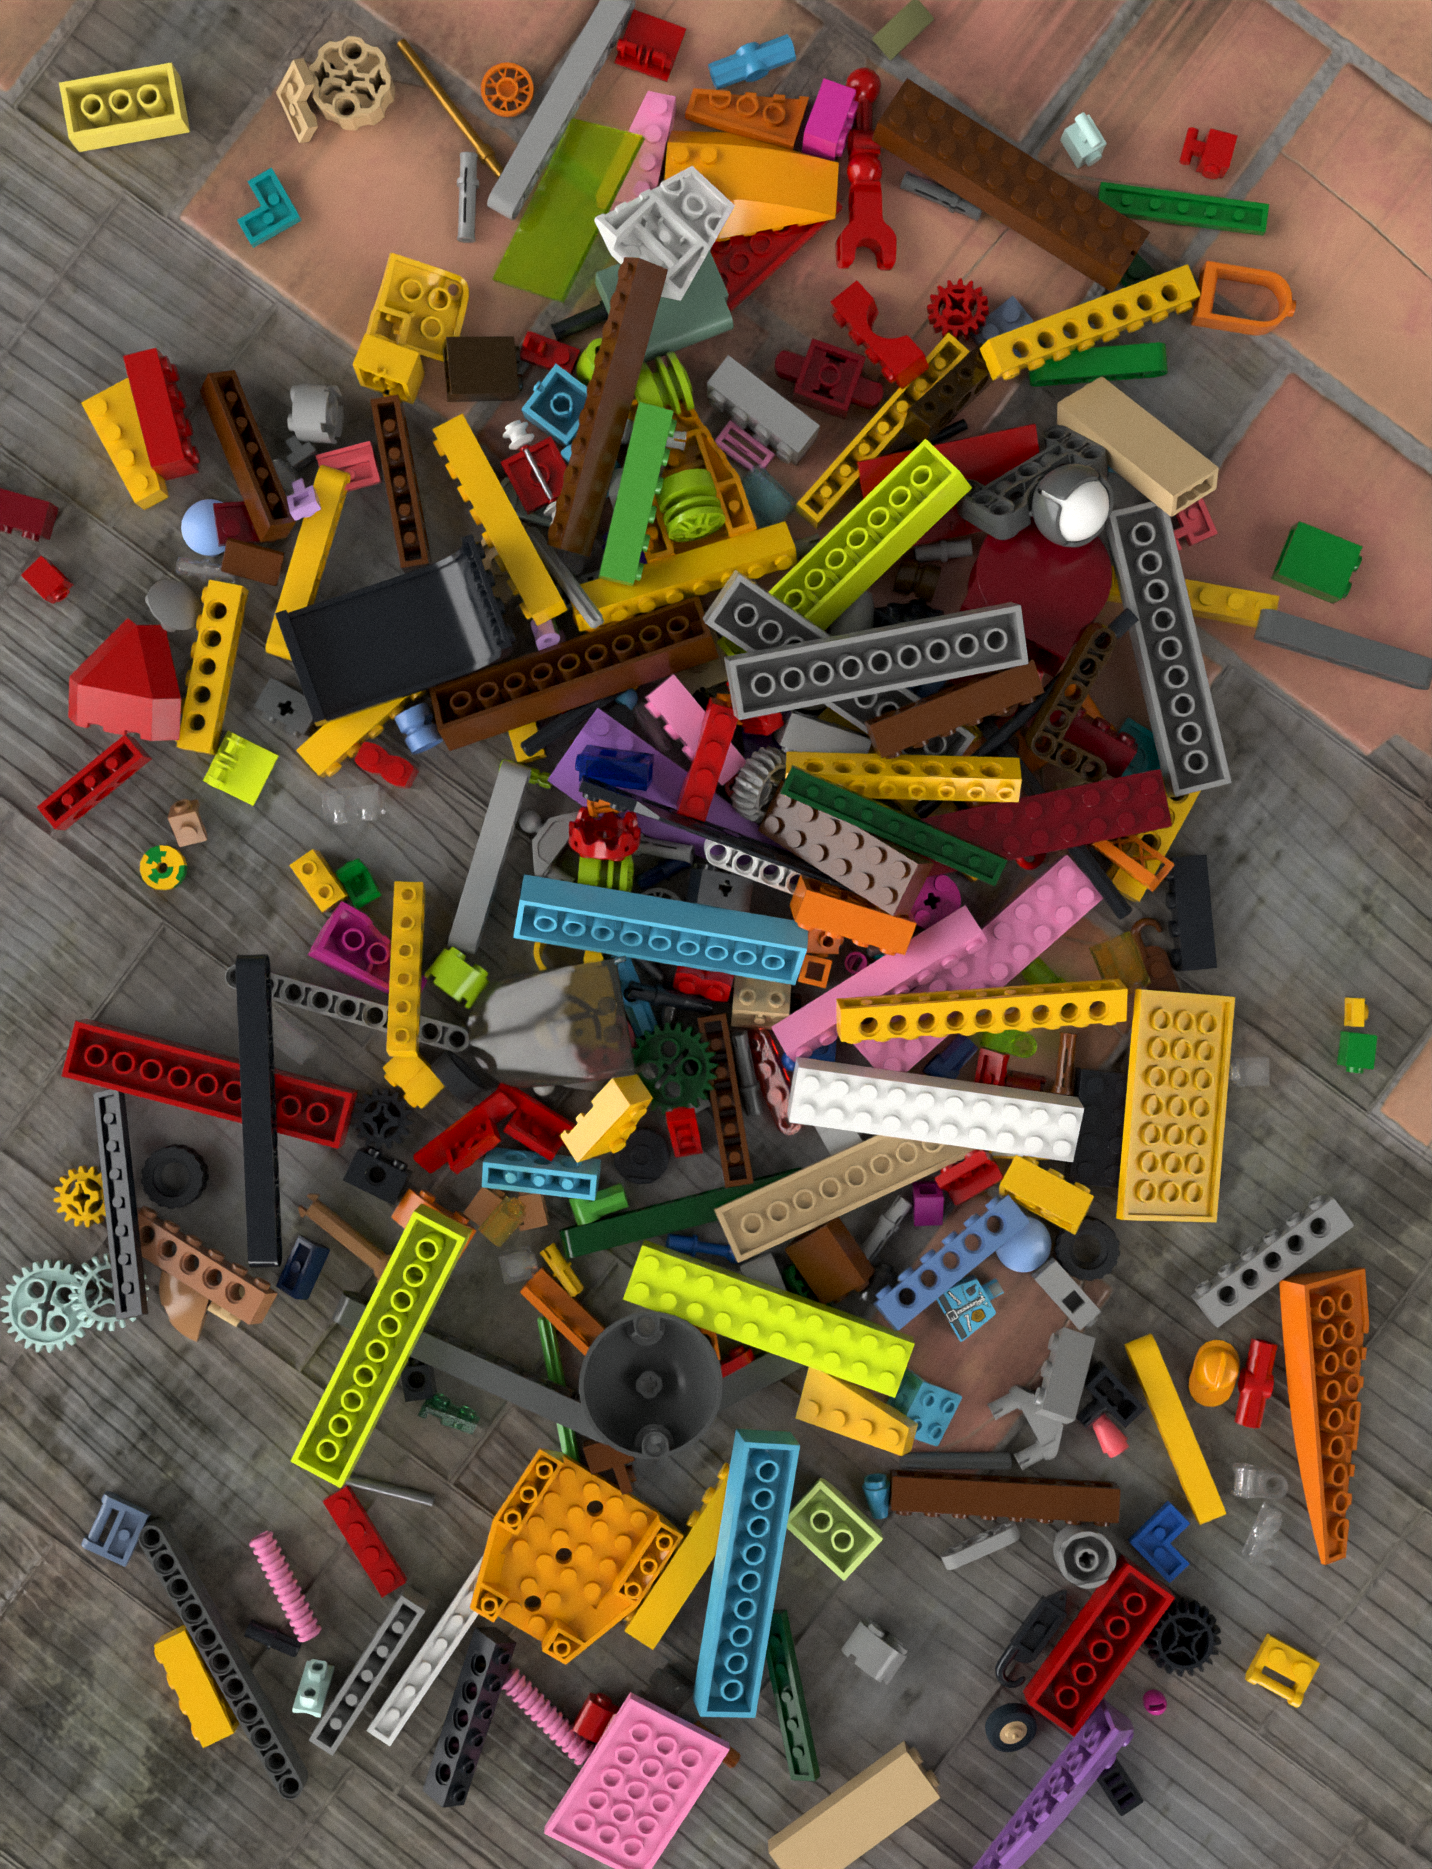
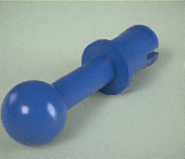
(691, 1245)

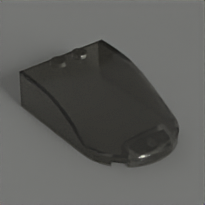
(554, 1026)

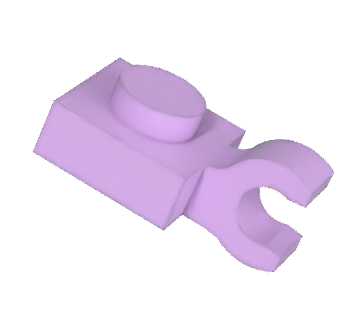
(303, 501)

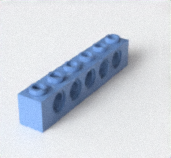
(1011, 1222)

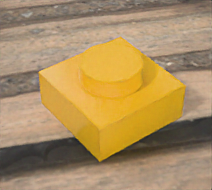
(1355, 1012)

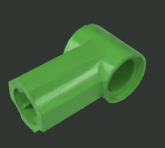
(606, 1201)

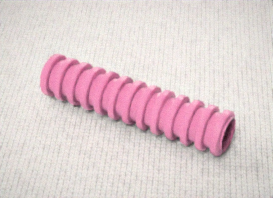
(285, 1586)
(547, 1716)

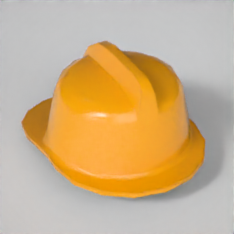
(1214, 1373)

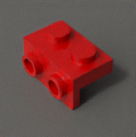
(970, 1176)

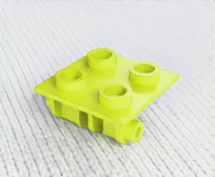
(240, 768)

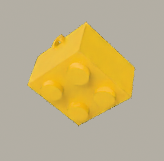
(389, 367)

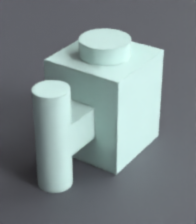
(1083, 141)

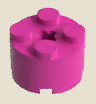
(947, 901)

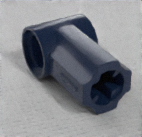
(951, 1058)

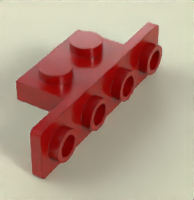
(535, 1123)
(468, 1136)

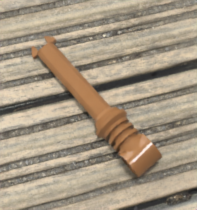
(346, 1235)

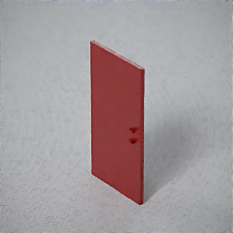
(976, 457)

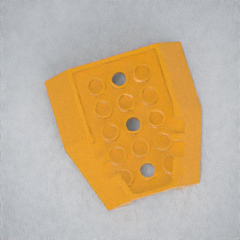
(610, 1563)

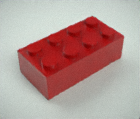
(162, 414)

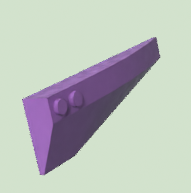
(665, 789)
(1060, 1788)

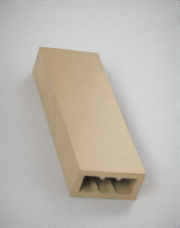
(1139, 446)
(858, 1813)

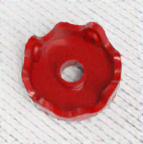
(604, 837)

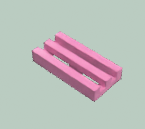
(749, 439)

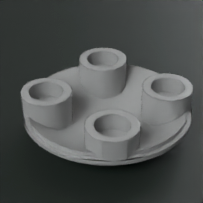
(174, 605)

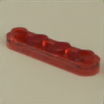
(773, 1078)

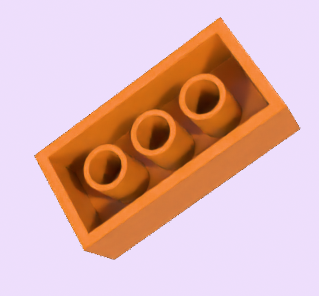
(849, 916)

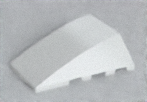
(669, 227)

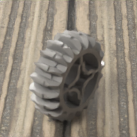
(758, 783)

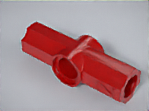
(1255, 1383)

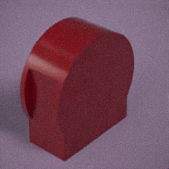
(1054, 584)

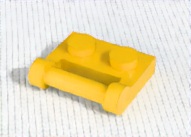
(1287, 1662)

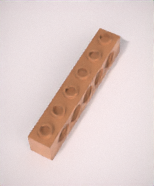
(257, 1296)

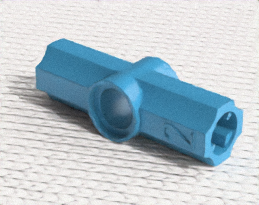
(752, 62)
(639, 1011)

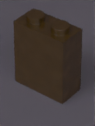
(481, 368)

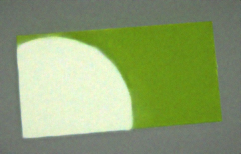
(562, 212)

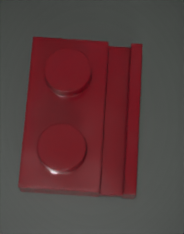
(234, 522)

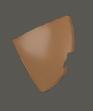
(183, 1306)

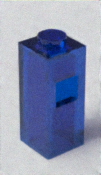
(616, 767)

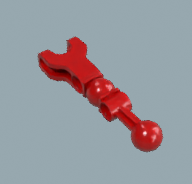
(864, 173)

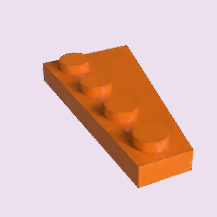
(760, 118)

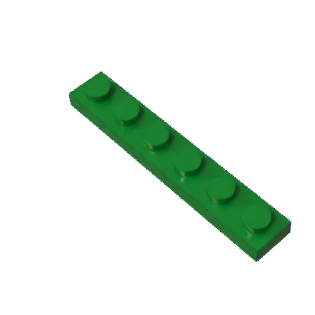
(1185, 208)

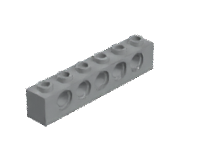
(1333, 1225)
(369, 1670)

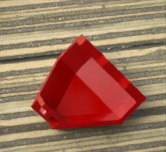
(128, 685)

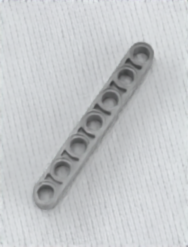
(489, 857)

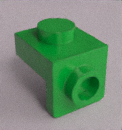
(358, 882)

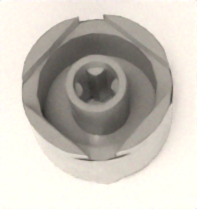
(316, 413)
(1099, 1559)
(874, 1652)

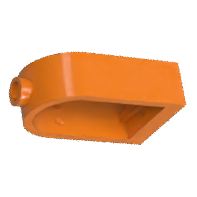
(1207, 283)

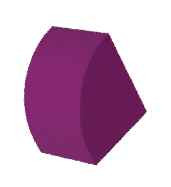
(927, 1203)

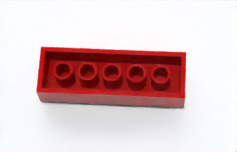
(1098, 1645)

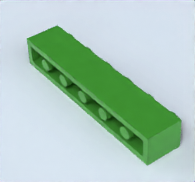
(636, 494)

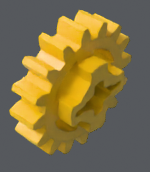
(85, 1207)

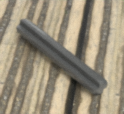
(956, 1460)

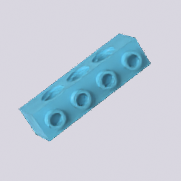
(535, 1174)

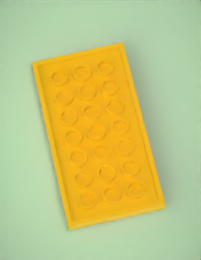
(1175, 1106)

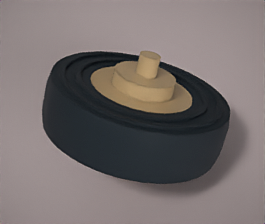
(1010, 1727)

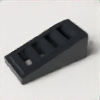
(1124, 1798)

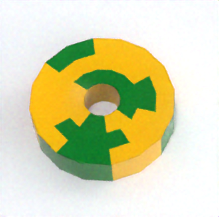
(151, 863)

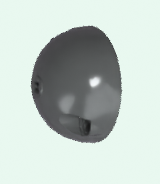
(685, 1390)

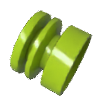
(665, 385)
(690, 505)
(607, 873)

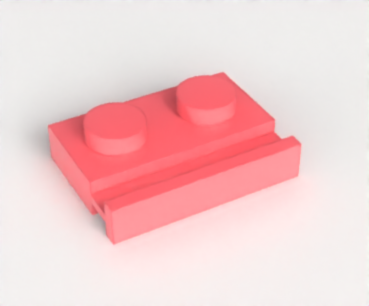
(356, 460)

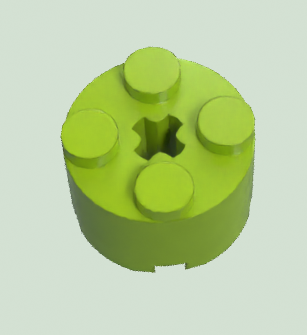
(457, 977)

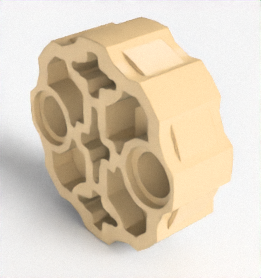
(352, 83)

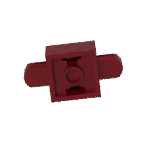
(828, 379)

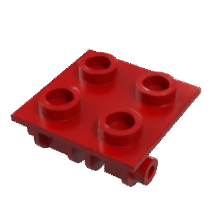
(650, 45)

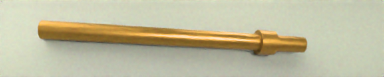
(484, 151)

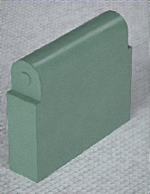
(685, 322)

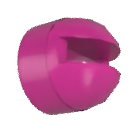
(851, 961)
(1154, 1697)

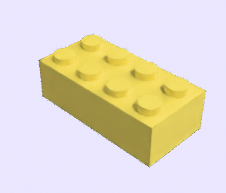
(124, 107)

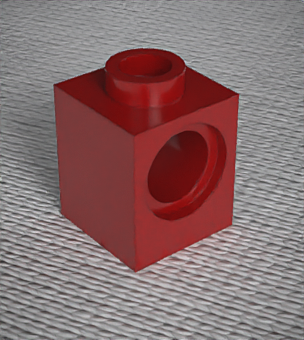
(47, 580)

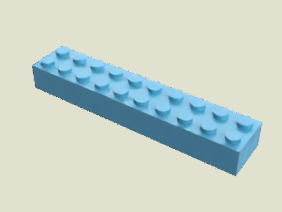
(660, 930)
(745, 1573)

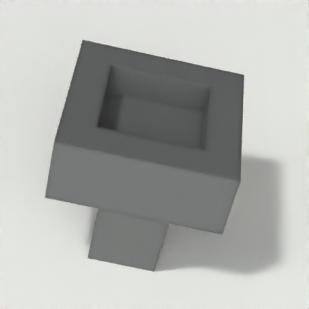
(301, 454)

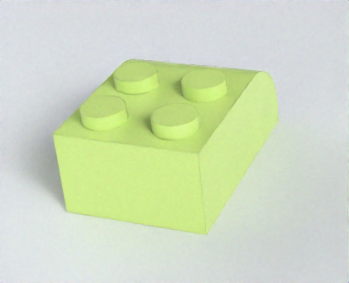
(833, 1528)

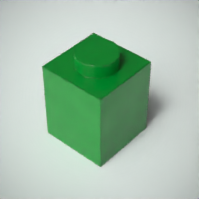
(1357, 1051)

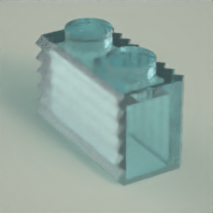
(767, 497)

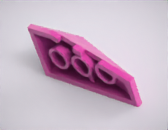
(355, 948)

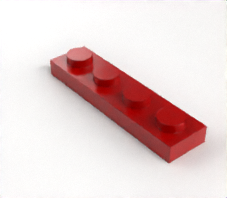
(365, 1540)

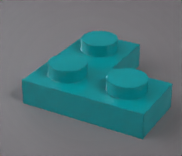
(273, 215)

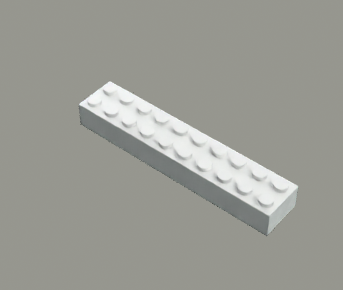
(934, 1109)

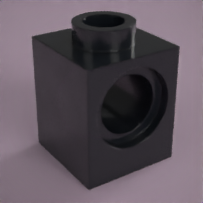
(418, 1391)

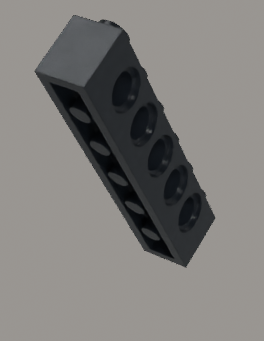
(469, 1716)

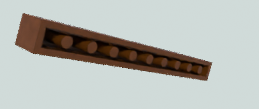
(607, 405)

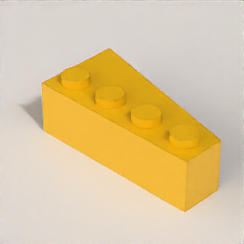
(119, 429)
(854, 1413)

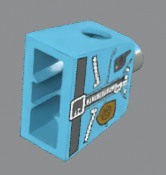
(969, 1304)

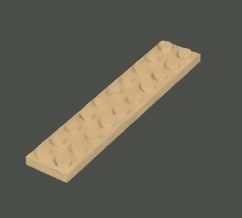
(829, 1190)

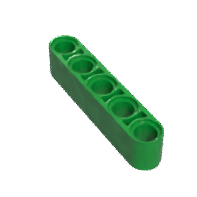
(1110, 362)

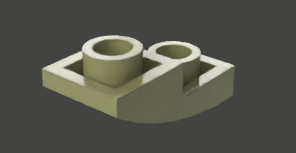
(903, 28)

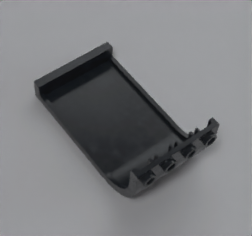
(397, 636)

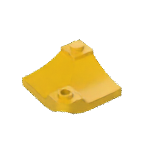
(417, 307)

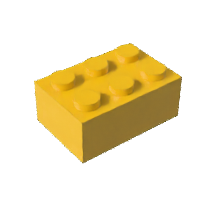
(1046, 1193)

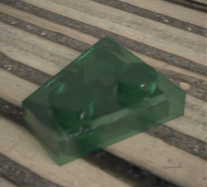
(450, 1415)

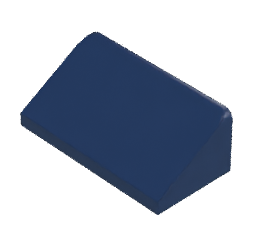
(302, 1268)

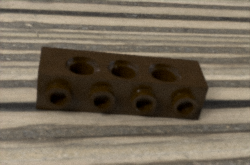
(948, 397)

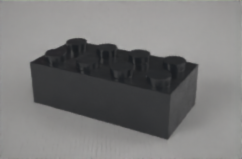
(1101, 1130)

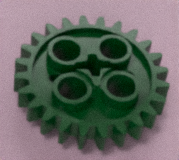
(690, 1085)

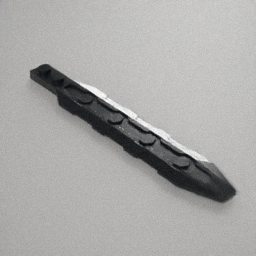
(623, 800)

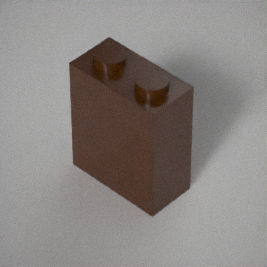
(830, 1261)

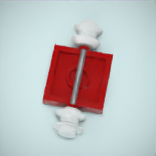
(535, 470)

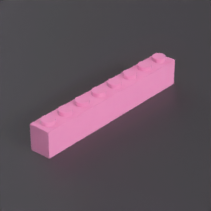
(927, 954)

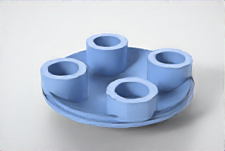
(200, 530)
(1027, 1248)

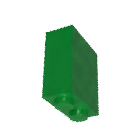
(1317, 563)

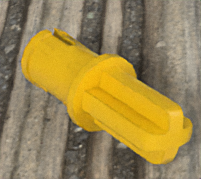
(562, 1270)

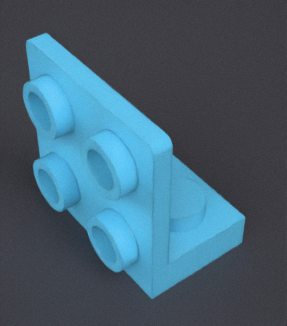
(927, 1405)

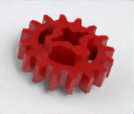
(959, 298)

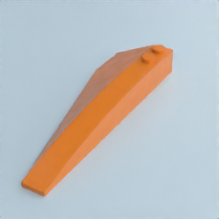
(1323, 1354)

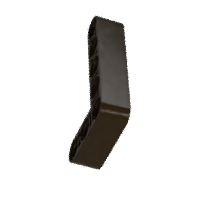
(1070, 706)

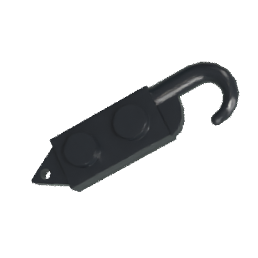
(1032, 1635)

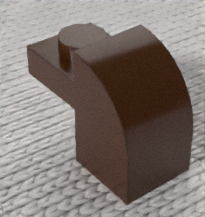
(604, 1457)

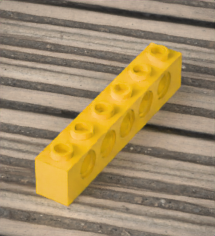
(224, 656)
(1161, 840)
(406, 969)

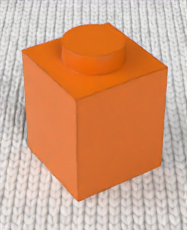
(815, 971)

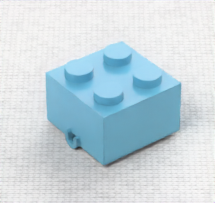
(557, 405)

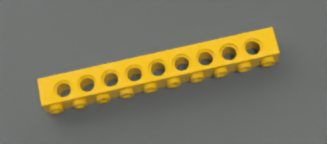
(968, 1002)

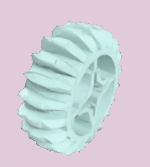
(98, 1300)

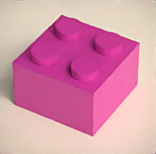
(830, 121)

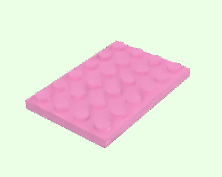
(636, 1786)

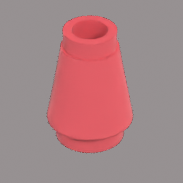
(1109, 1436)

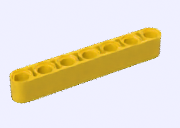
(310, 552)
(1175, 1429)

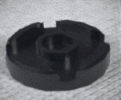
(643, 1157)

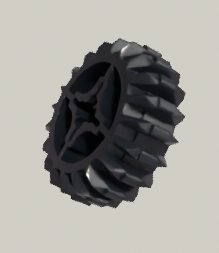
(1203, 1623)

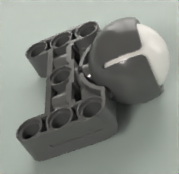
(1059, 487)

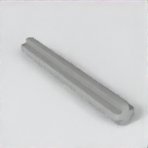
(565, 579)

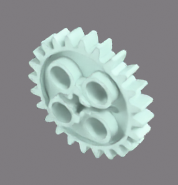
(24, 1299)

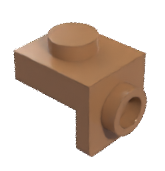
(187, 823)

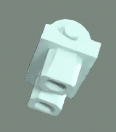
(313, 1688)

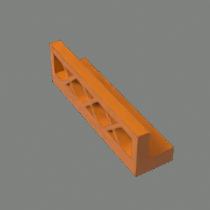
(1130, 865)
(562, 1310)

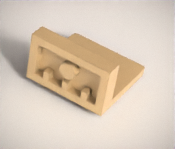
(759, 1002)

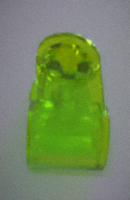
(1007, 1041)

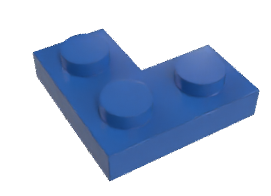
(1155, 1539)

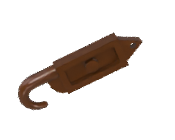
(1154, 959)

